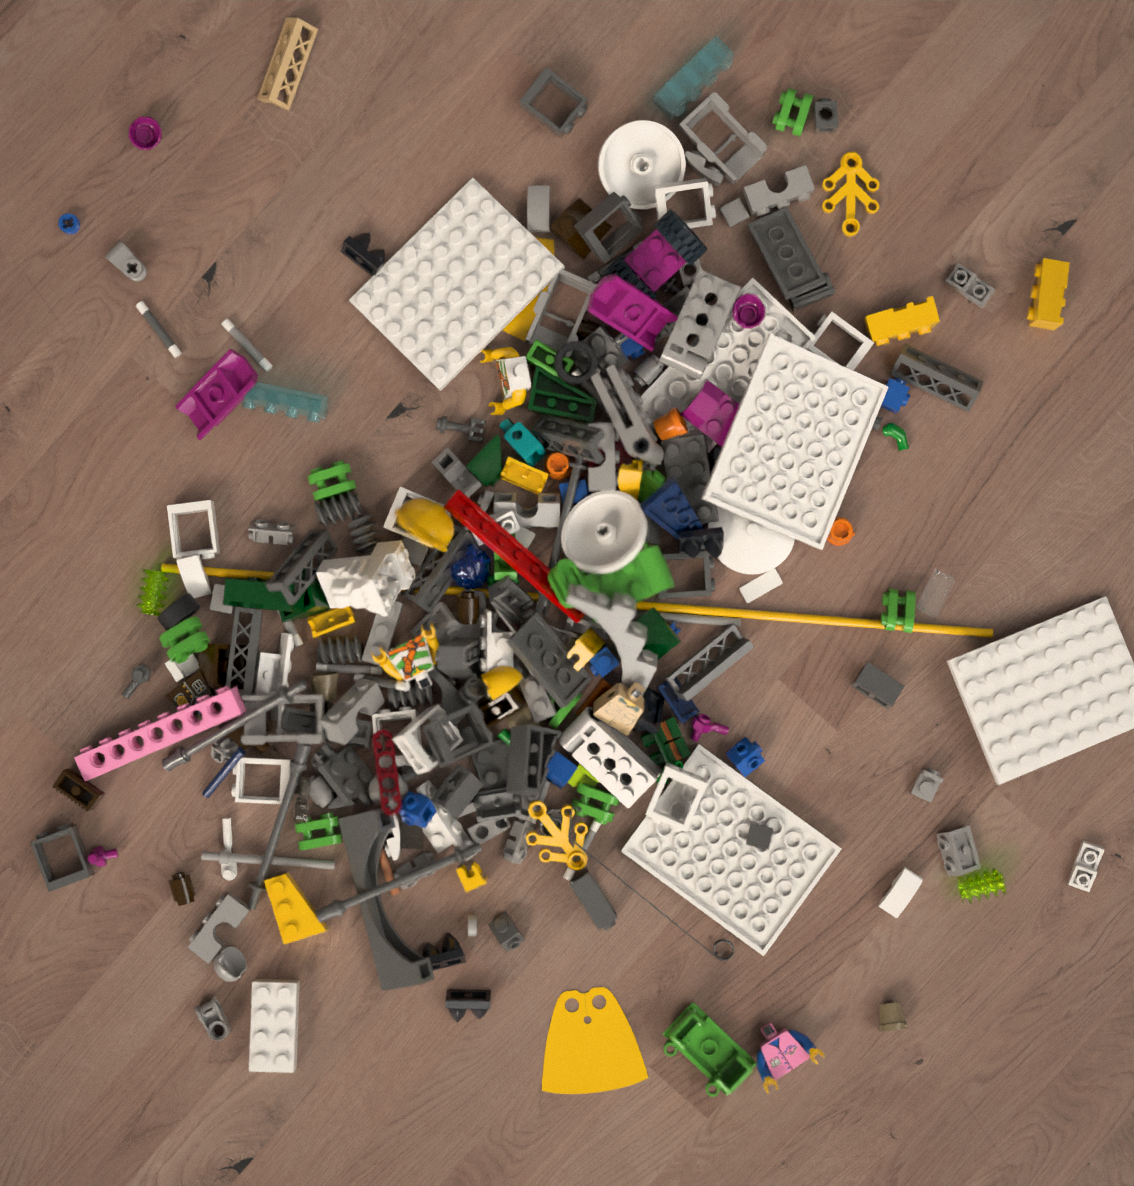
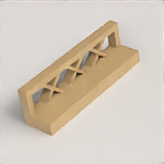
(282, 58)

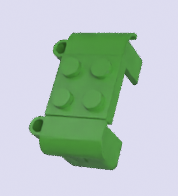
(639, 578)
(709, 1050)

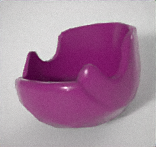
(145, 133)
(748, 311)

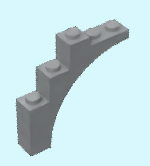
(615, 617)

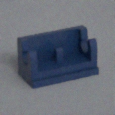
(680, 707)

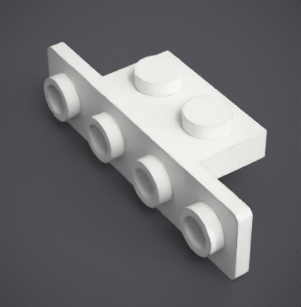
(494, 646)
(273, 671)
(443, 828)

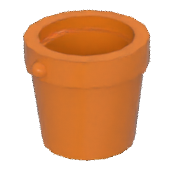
(670, 425)
(557, 466)
(840, 532)

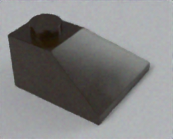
(565, 229)
(214, 665)

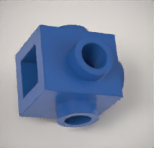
(746, 756)
(417, 809)

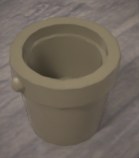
(325, 684)
(521, 717)
(891, 1017)

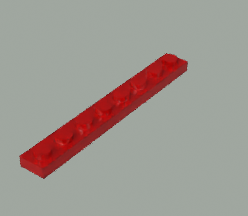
(506, 547)

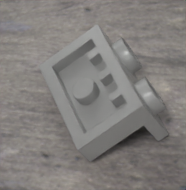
(444, 623)
(958, 851)

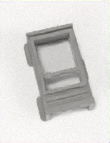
(742, 160)
(548, 336)
(256, 729)

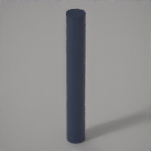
(225, 770)

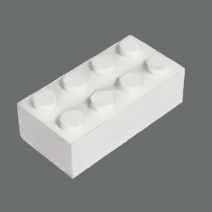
(274, 1025)

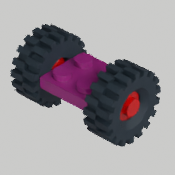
(659, 255)

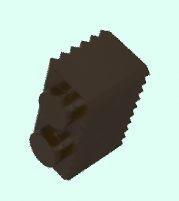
(501, 707)
(78, 790)

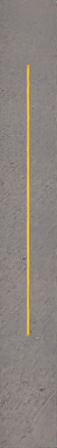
(676, 608)

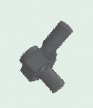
(139, 676)

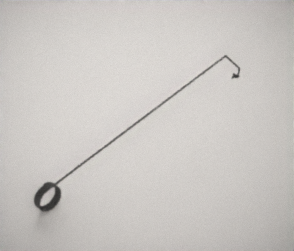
(720, 940)

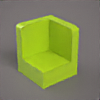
(582, 775)

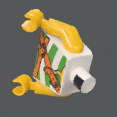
(512, 375)
(411, 659)

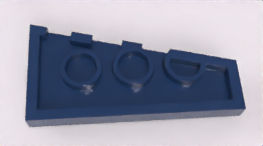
(671, 509)

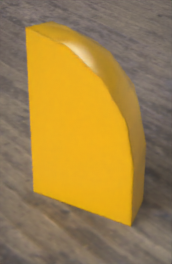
(630, 478)
(501, 680)

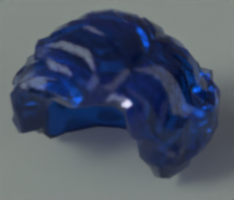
(473, 569)

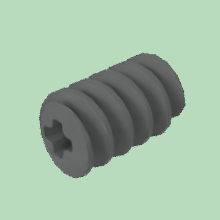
(338, 508)
(364, 534)
(339, 650)
(413, 695)

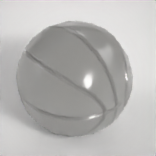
(388, 783)

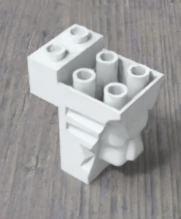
(367, 580)

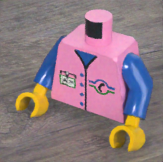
(782, 1053)

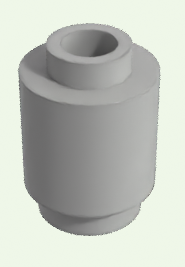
(648, 371)
(320, 791)

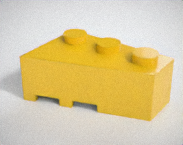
(1048, 294)
(902, 321)
(292, 909)

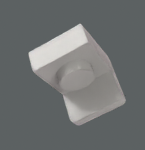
(926, 784)

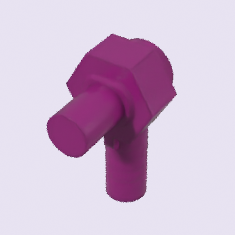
(703, 725)
(100, 856)

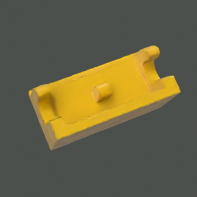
(524, 476)
(331, 620)
(586, 647)
(472, 879)

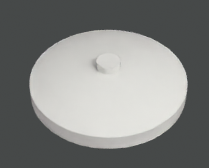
(638, 158)
(604, 532)
(749, 545)

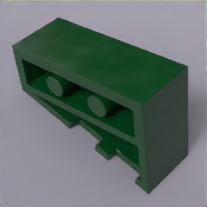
(559, 399)
(255, 595)

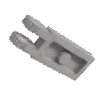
(536, 697)

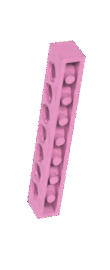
(91, 766)

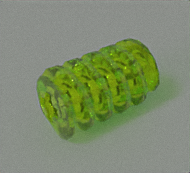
(152, 592)
(980, 885)

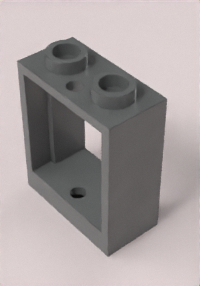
(537, 88)
(620, 237)
(708, 564)
(439, 743)
(43, 862)
(594, 901)

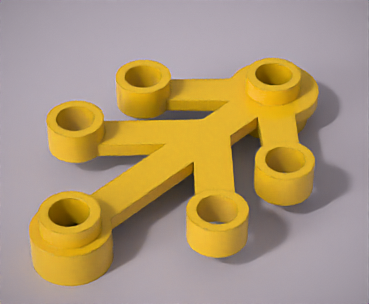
(850, 190)
(559, 837)

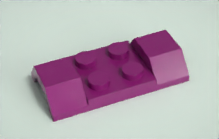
(629, 310)
(218, 392)
(712, 412)

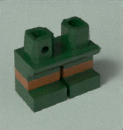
(670, 751)

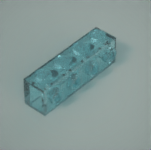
(693, 77)
(287, 400)

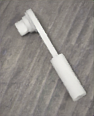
(229, 870)

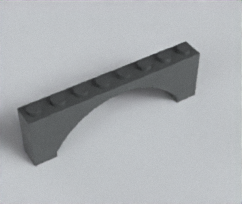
(394, 959)

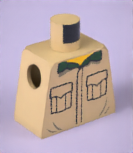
(620, 706)

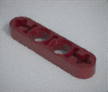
(389, 772)

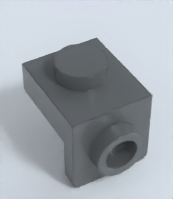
(506, 932)

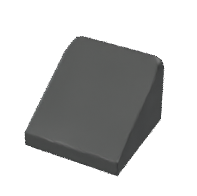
(337, 802)
(759, 836)

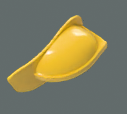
(427, 522)

